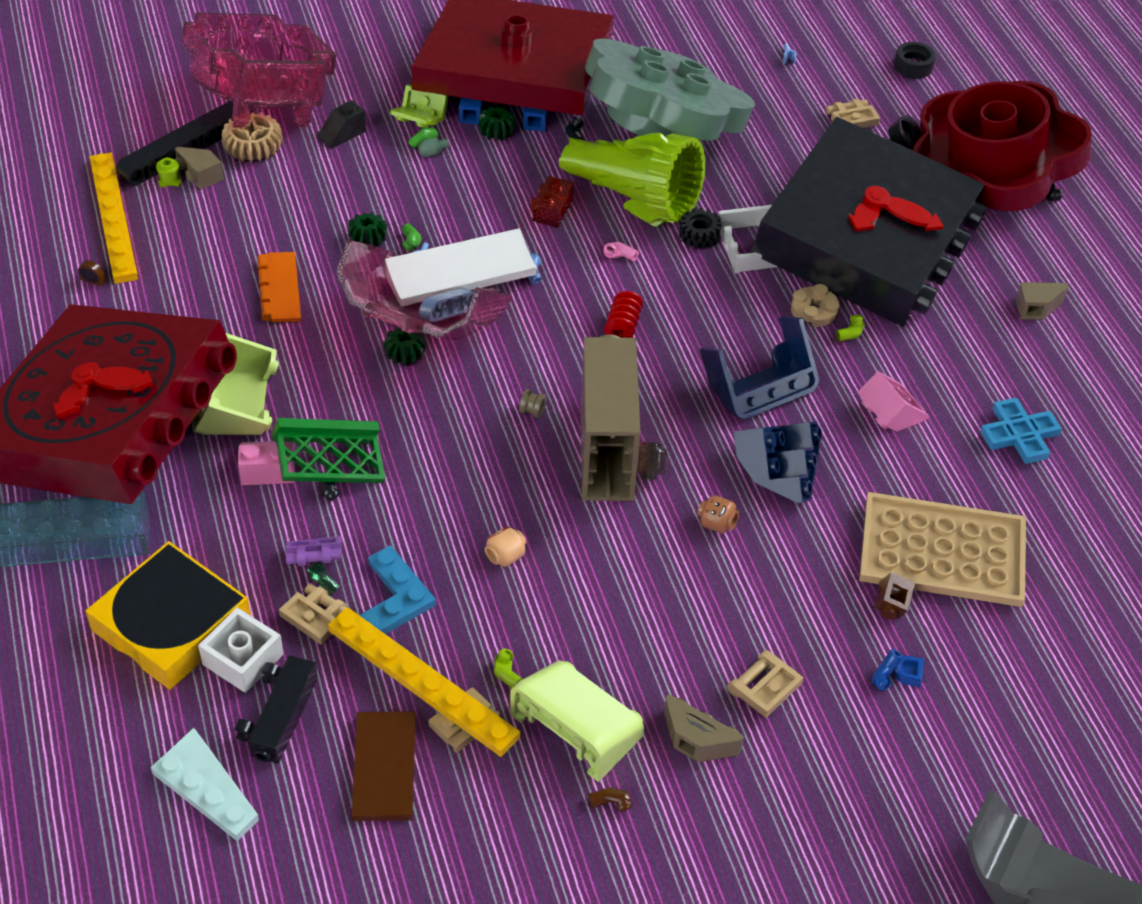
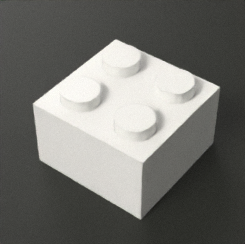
(240, 649)

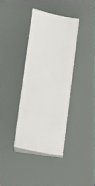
(459, 265)

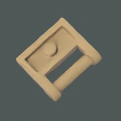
(771, 689)

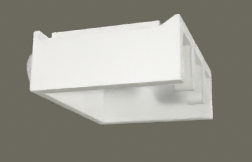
(738, 219)

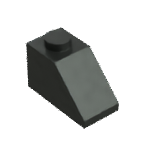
(343, 124)

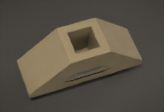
(699, 733)

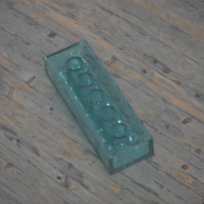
(72, 530)

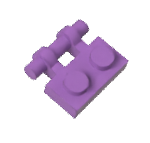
(313, 550)

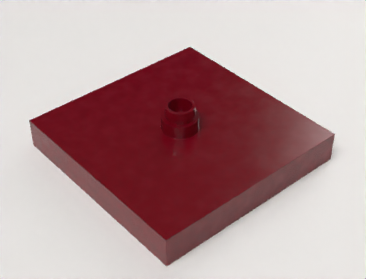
(511, 54)

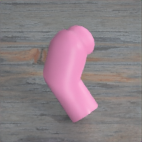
(618, 249)

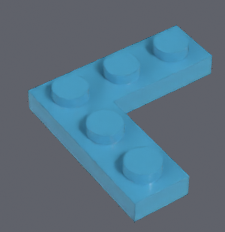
(409, 593)

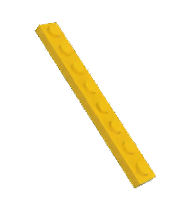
(113, 218)
(424, 682)

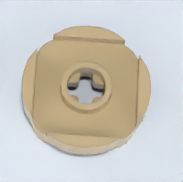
(818, 296)

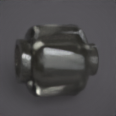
(651, 460)

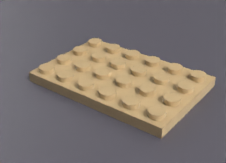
(945, 548)

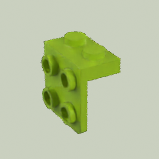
(421, 107)

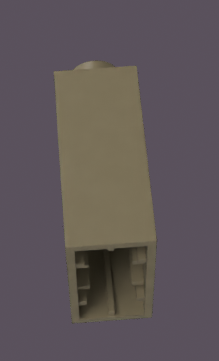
(609, 418)

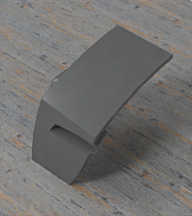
(1027, 870)

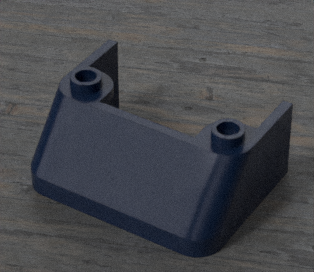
(789, 378)

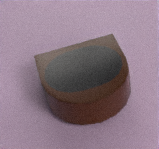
(91, 272)

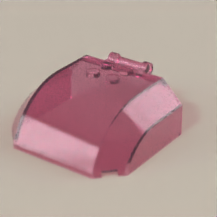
(366, 287)

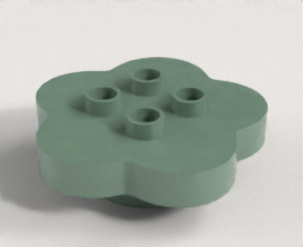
(664, 92)

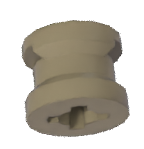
(532, 403)

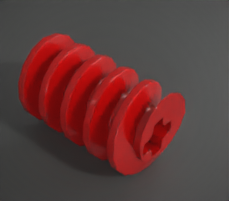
(624, 314)

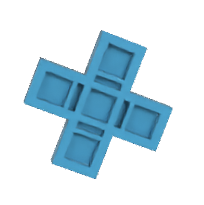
(1020, 430)

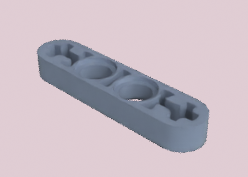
(445, 304)

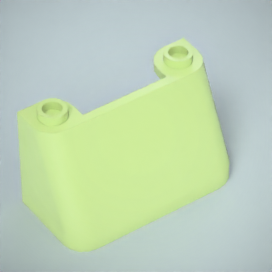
(240, 397)
(578, 714)

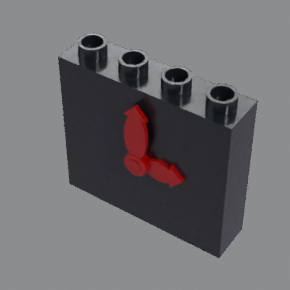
(871, 222)

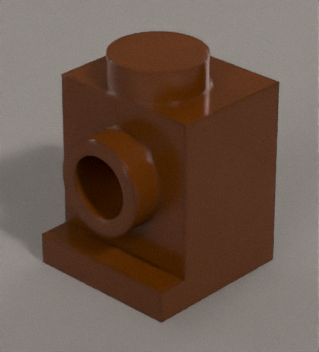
(894, 596)

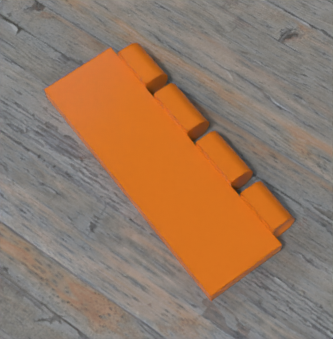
(279, 287)

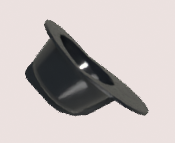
(905, 132)

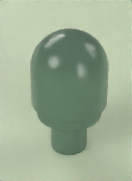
(432, 147)

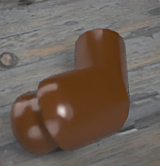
(610, 795)

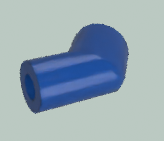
(881, 675)

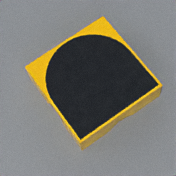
(165, 613)

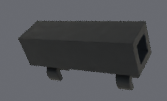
(282, 710)

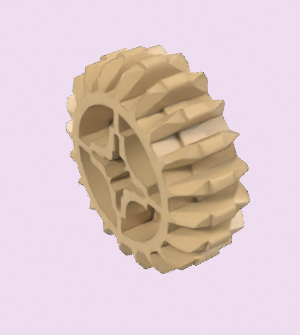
(255, 141)

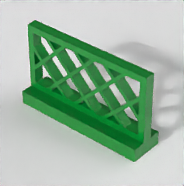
(327, 434)

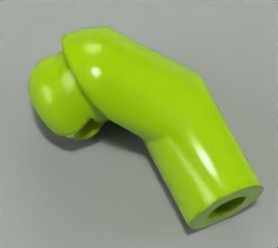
(503, 668)

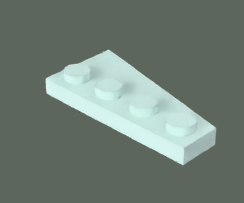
(204, 783)

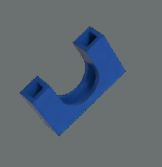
(472, 109)

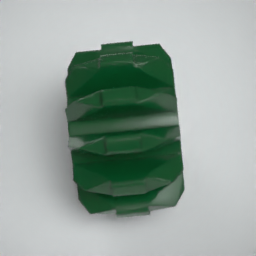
(497, 123)
(367, 229)
(404, 346)

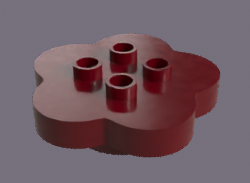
(1007, 139)

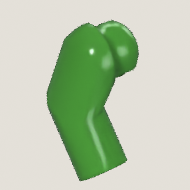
(423, 134)
(413, 237)

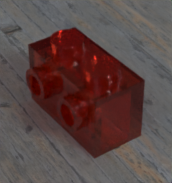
(552, 201)

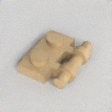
(855, 112)
(308, 616)

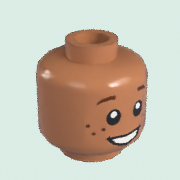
(718, 514)

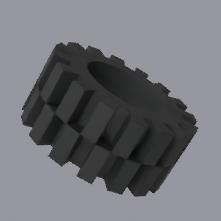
(699, 237)

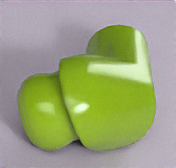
(854, 329)

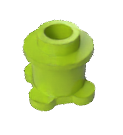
(168, 172)

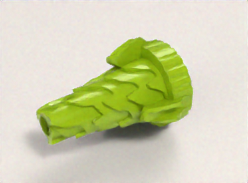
(652, 169)

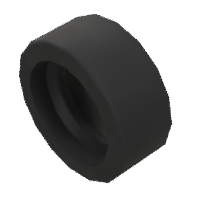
(918, 51)

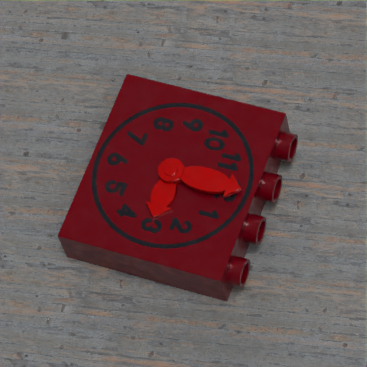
(107, 399)

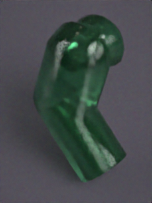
(319, 574)

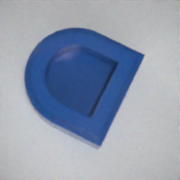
(910, 671)

